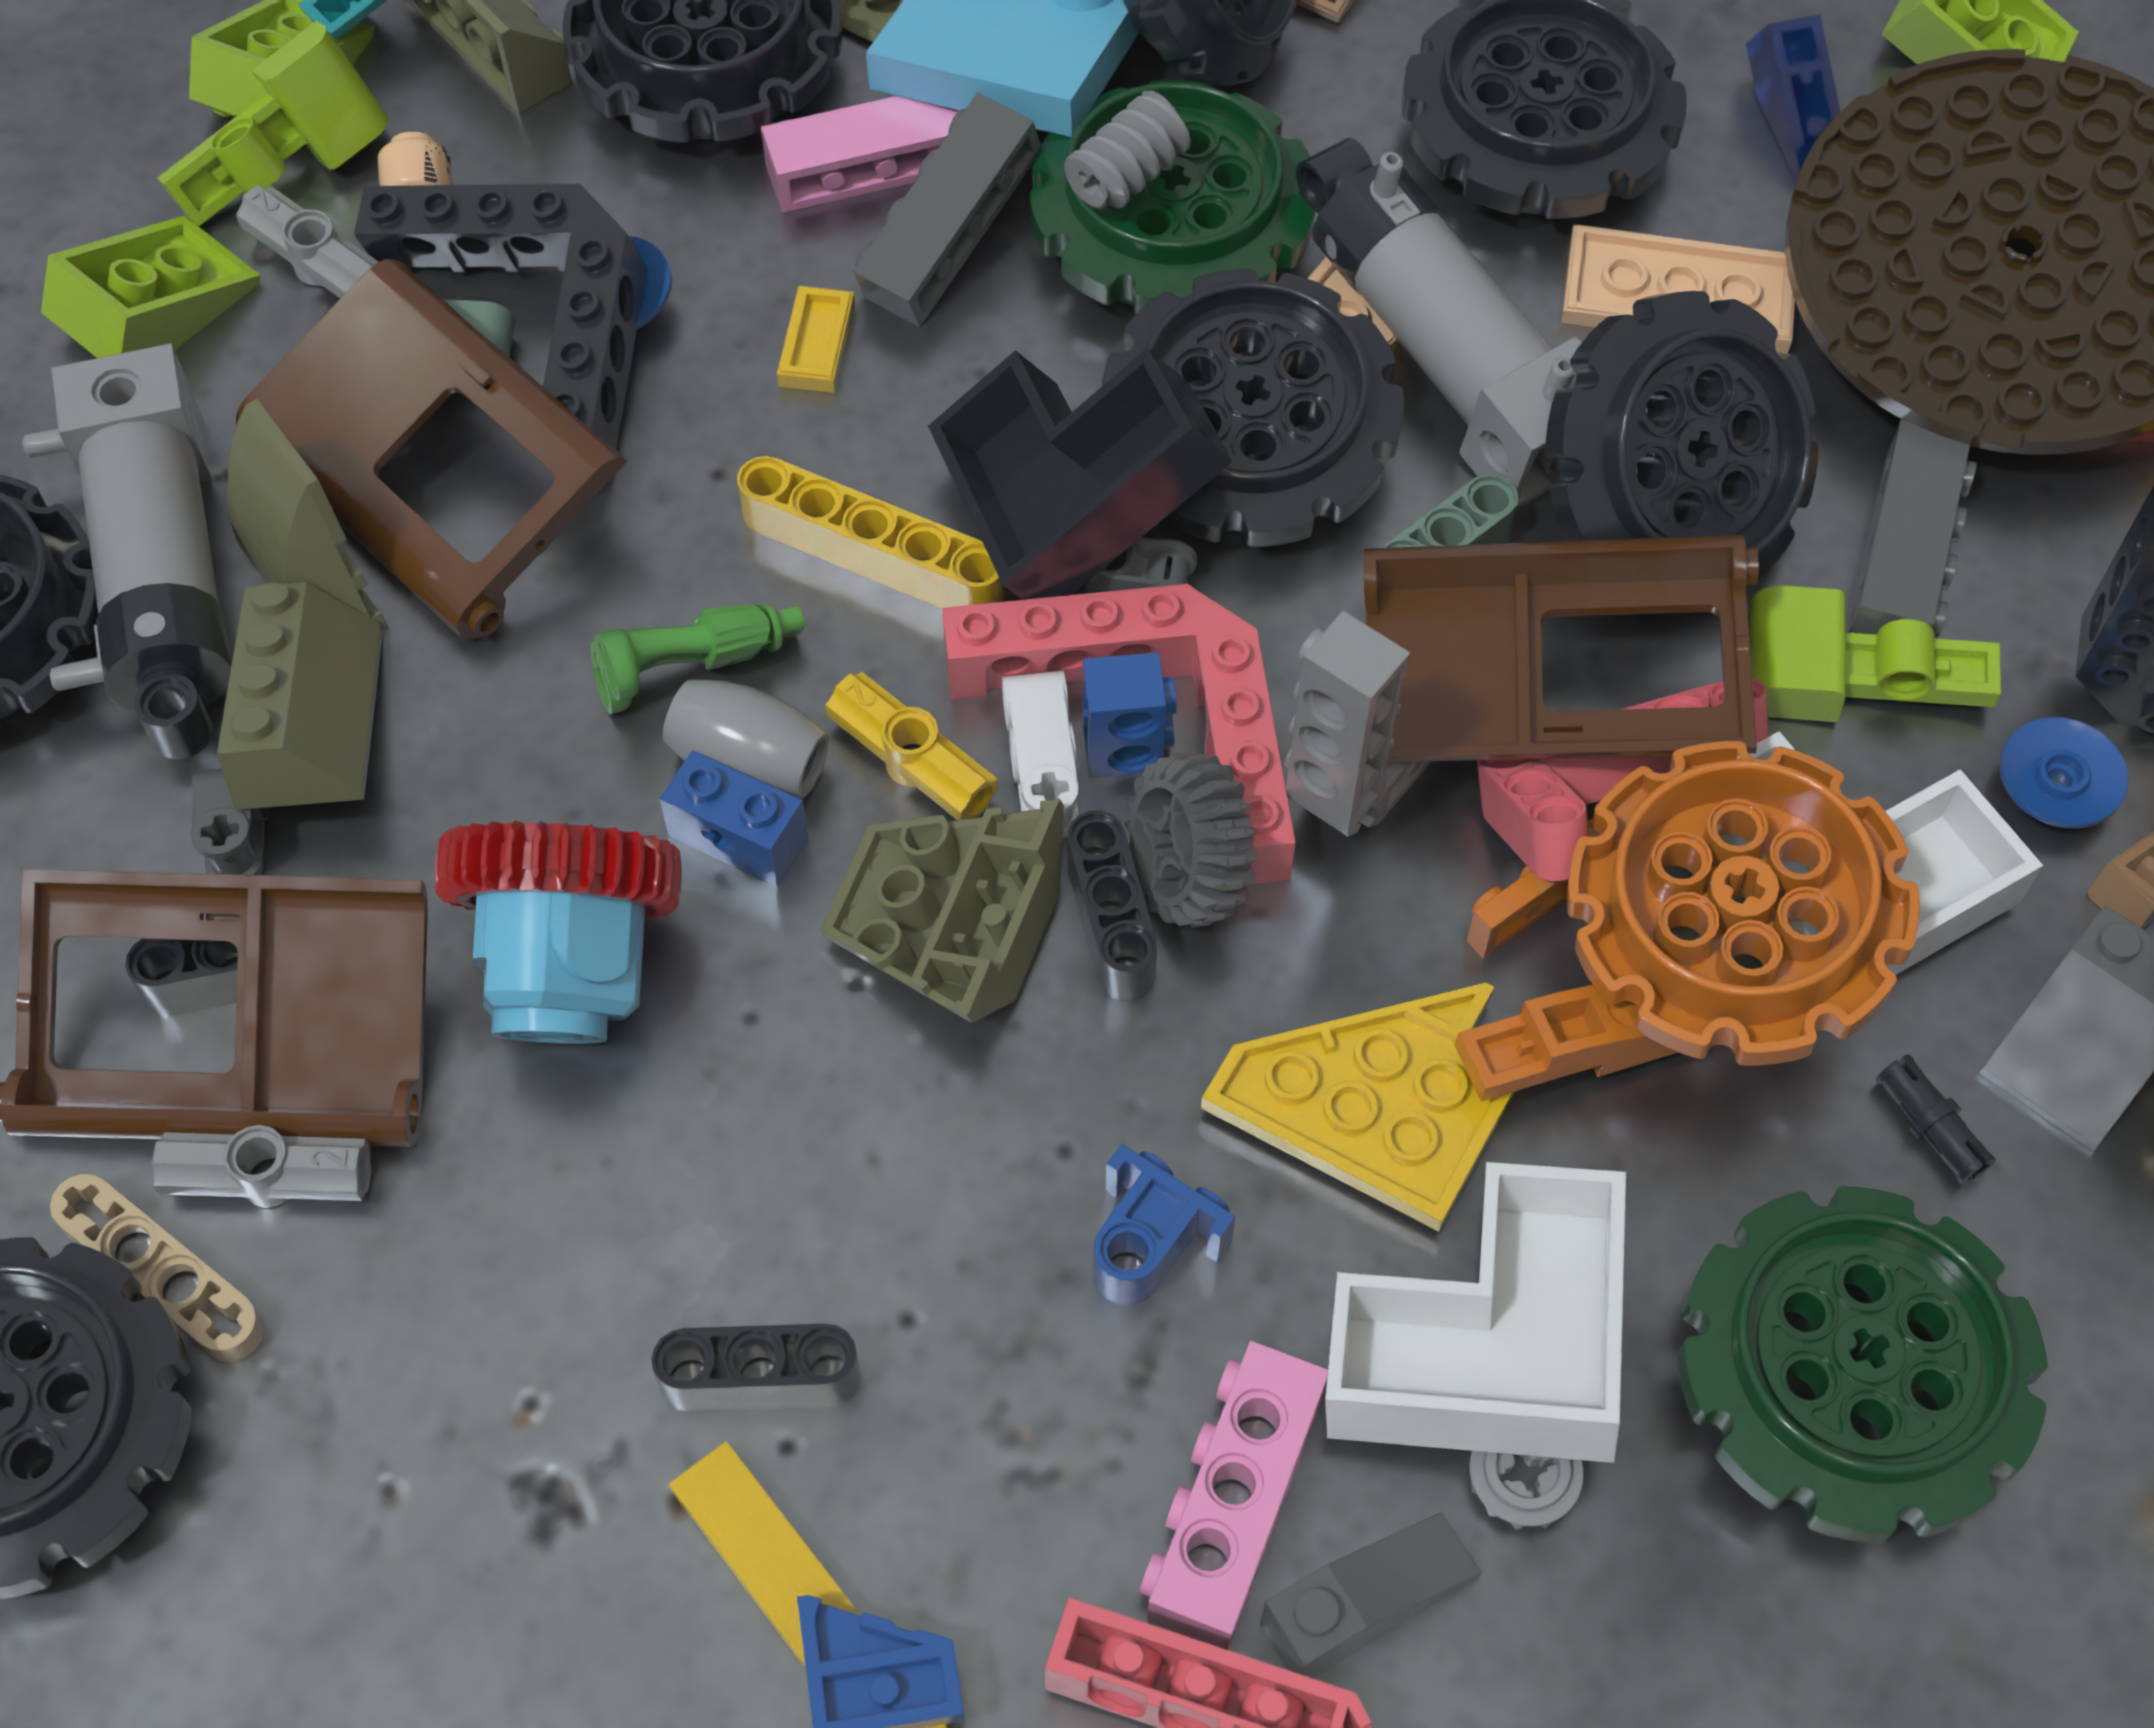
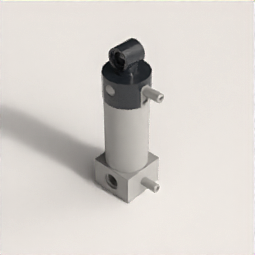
(1441, 309)
(141, 472)

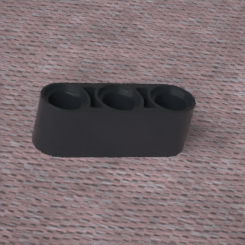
(1118, 931)
(196, 977)
(729, 1348)

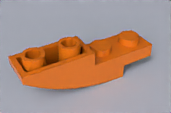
(1553, 1040)

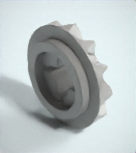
(1554, 1495)

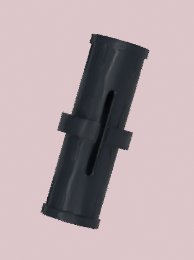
(1935, 1119)

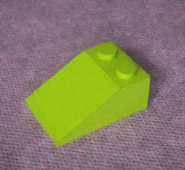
(1949, 27)
(232, 48)
(143, 287)

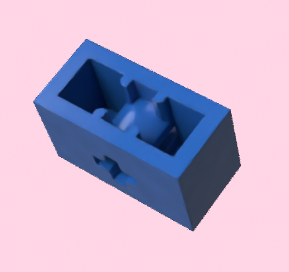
(734, 818)

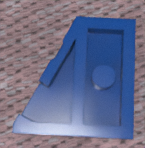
(875, 1673)

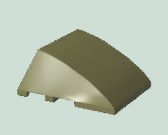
(285, 515)
(953, 903)

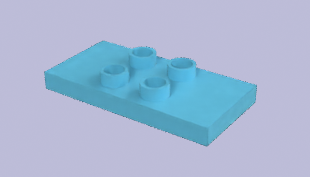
(1025, 54)

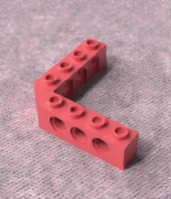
(1191, 638)
(1184, 1681)

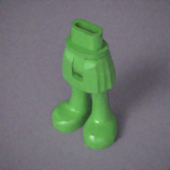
(716, 638)

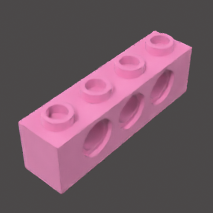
(1212, 1602)

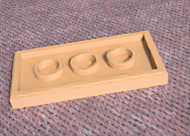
(1618, 267)

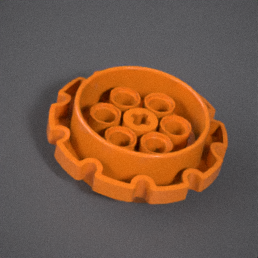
(1694, 989)

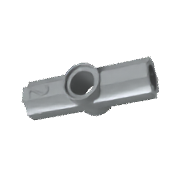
(304, 240)
(223, 1166)

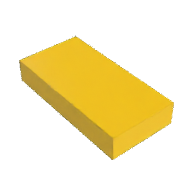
(816, 339)

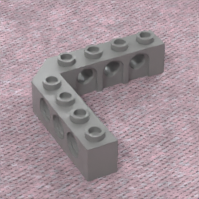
(1347, 725)

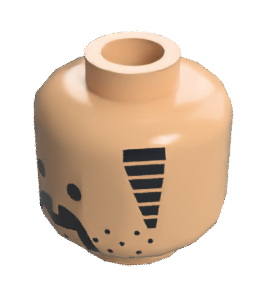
(414, 160)

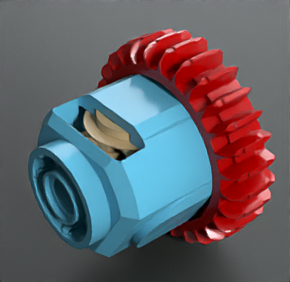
(558, 920)

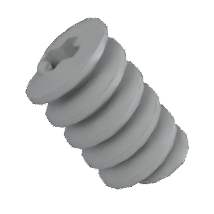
(1127, 152)

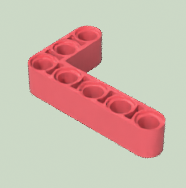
(1542, 801)

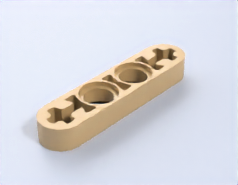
(161, 1261)

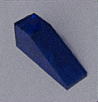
(1794, 84)

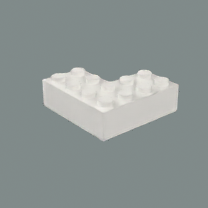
(1958, 856)
(1502, 1361)

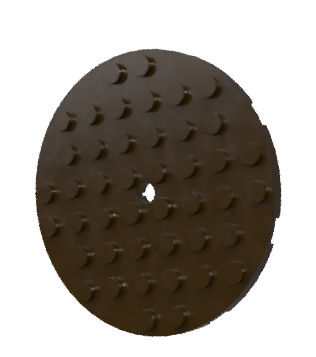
(1910, 268)

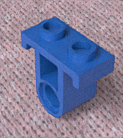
(1156, 1223)

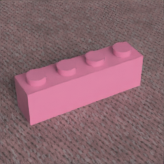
(852, 150)

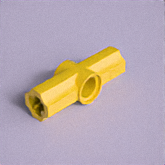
(934, 768)

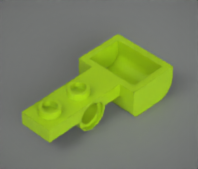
(309, 101)
(1813, 664)

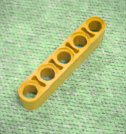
(788, 508)

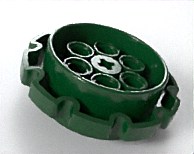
(1211, 211)
(1783, 1448)

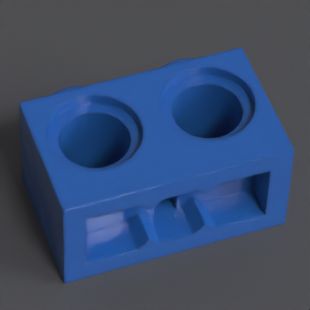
(1126, 713)

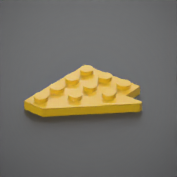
(1370, 1100)

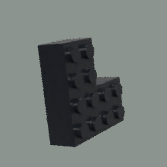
(1077, 487)

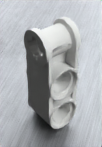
(1042, 741)

